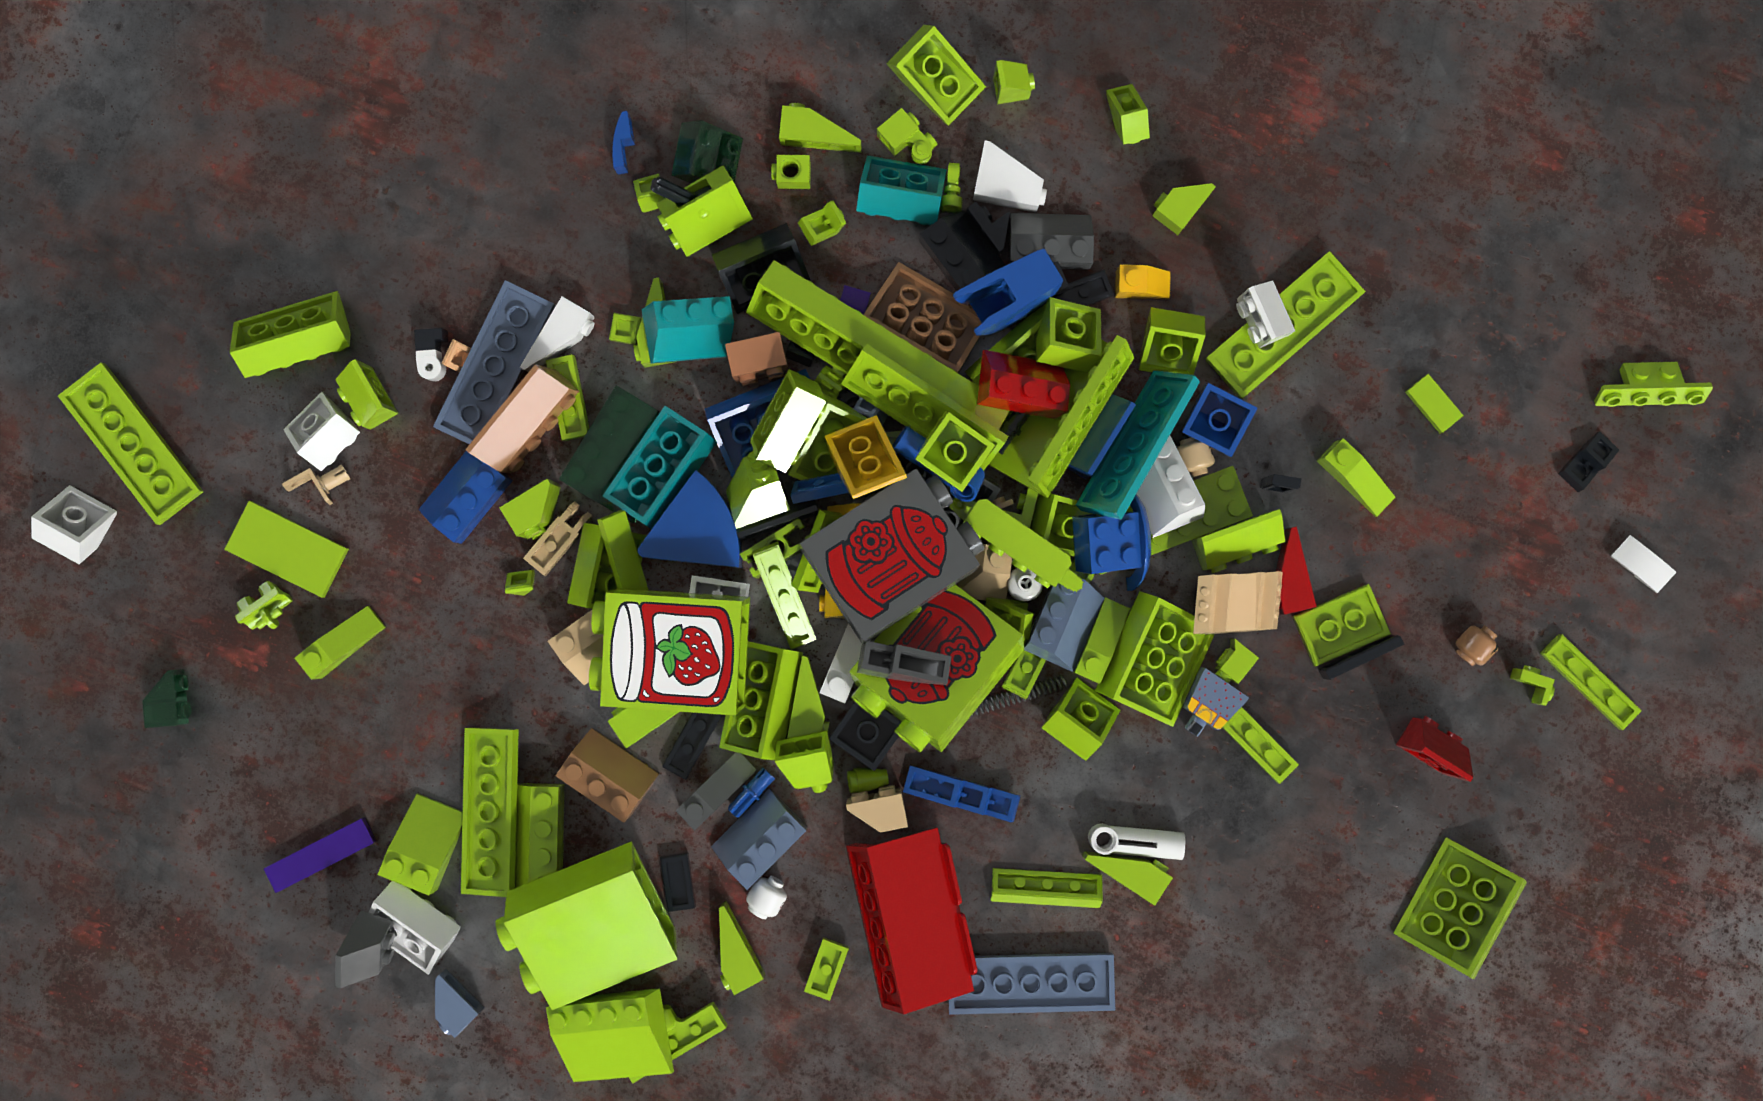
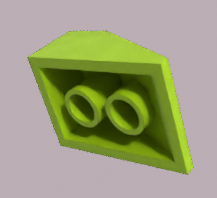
(936, 73)
(423, 845)

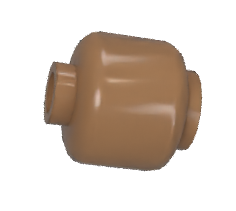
(1477, 645)

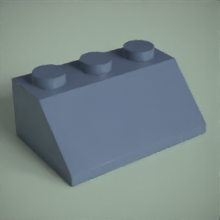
(1064, 624)
(758, 838)

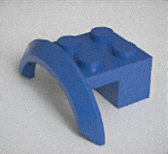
(1113, 543)

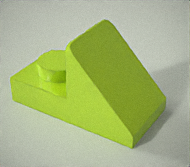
(1026, 504)
(1012, 612)

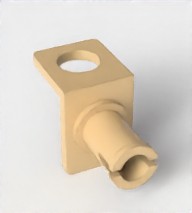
(323, 483)

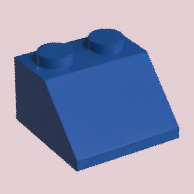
(1219, 419)

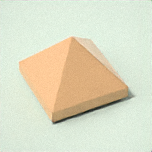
(456, 355)

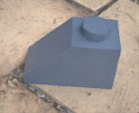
(454, 1004)

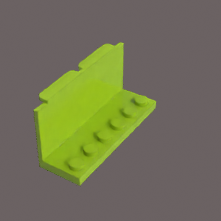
(1047, 444)

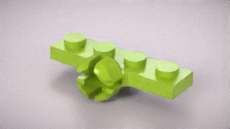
(692, 1030)

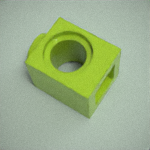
(799, 181)

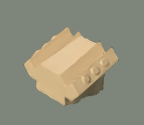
(1237, 602)

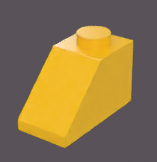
(1142, 282)

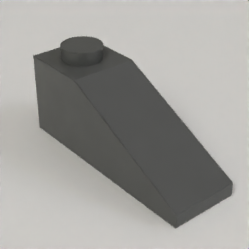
(716, 790)

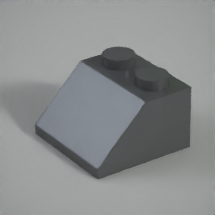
(364, 949)

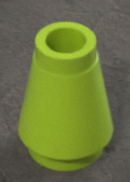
(866, 779)

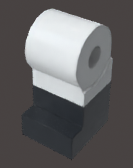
(429, 352)

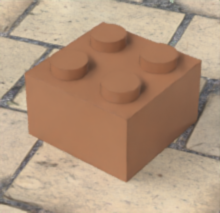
(757, 359)

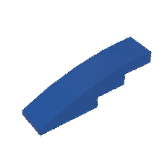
(961, 793)

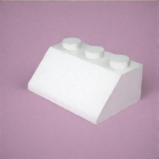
(1170, 493)
(419, 928)

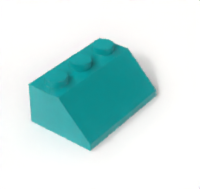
(901, 190)
(688, 329)

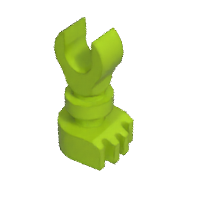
(950, 201)

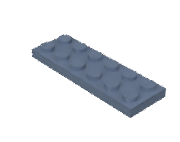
(494, 361)
(1039, 984)

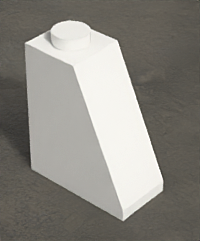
(1007, 181)

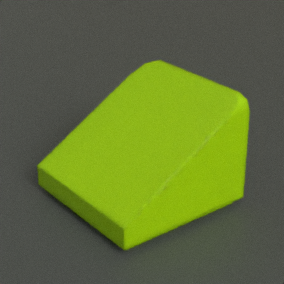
(646, 198)

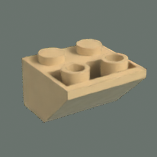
(880, 810)

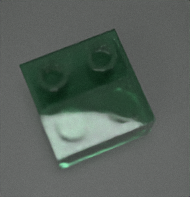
(705, 149)

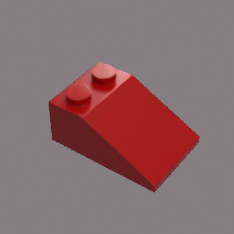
(1436, 748)

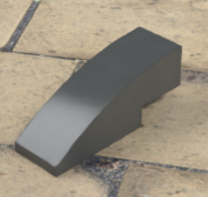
(903, 663)

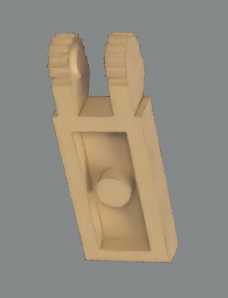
(556, 540)

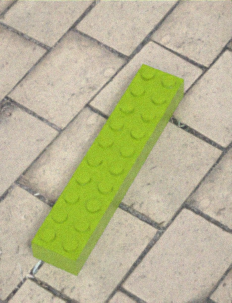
(840, 333)

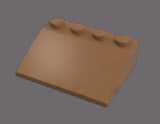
(925, 316)

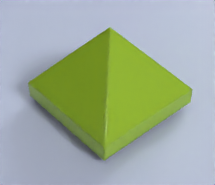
(520, 582)

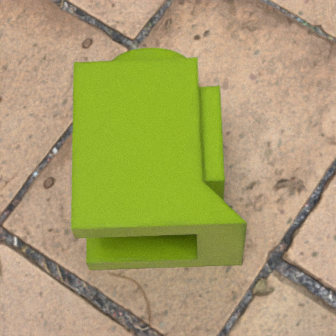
(1235, 662)

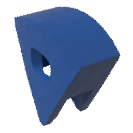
(1011, 292)
(695, 528)

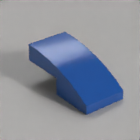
(622, 137)

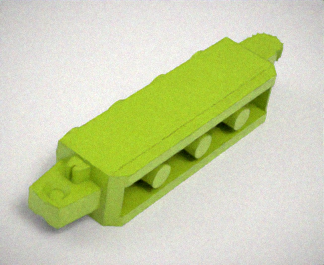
(1019, 542)

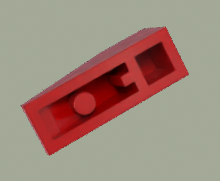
(1296, 584)

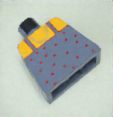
(1211, 702)

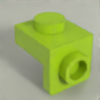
(822, 223)
(1544, 685)

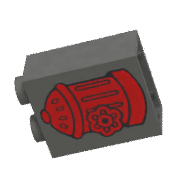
(892, 554)

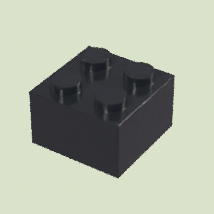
(865, 735)

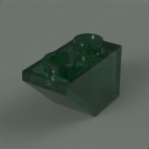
(167, 701)

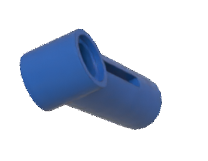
(908, 446)

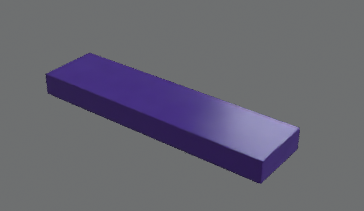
(320, 855)

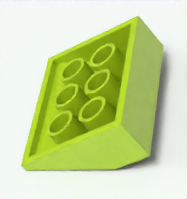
(1155, 659)
(1460, 907)
(612, 1036)

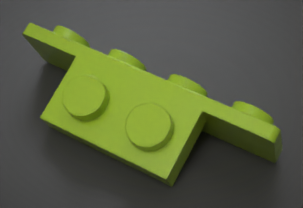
(1652, 385)

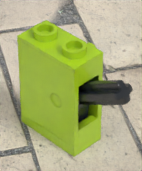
(700, 210)

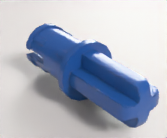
(751, 792)

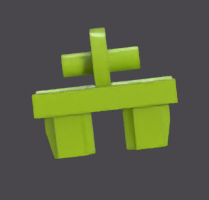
(265, 609)

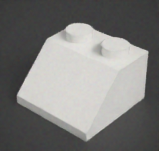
(321, 431)
(72, 524)

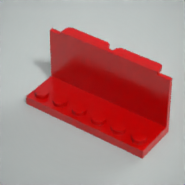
(913, 920)

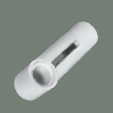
(1165, 843)

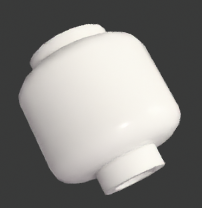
(1017, 591)
(766, 897)

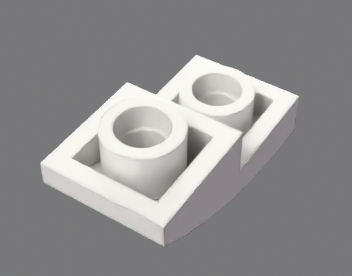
(1643, 564)

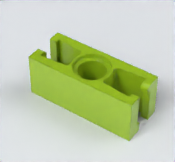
(780, 535)

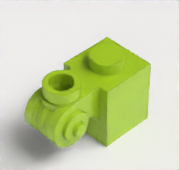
(903, 131)

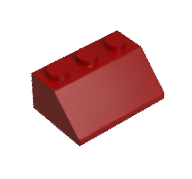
(1022, 385)

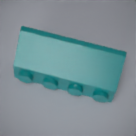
(659, 467)

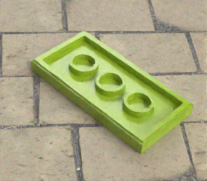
(286, 549)

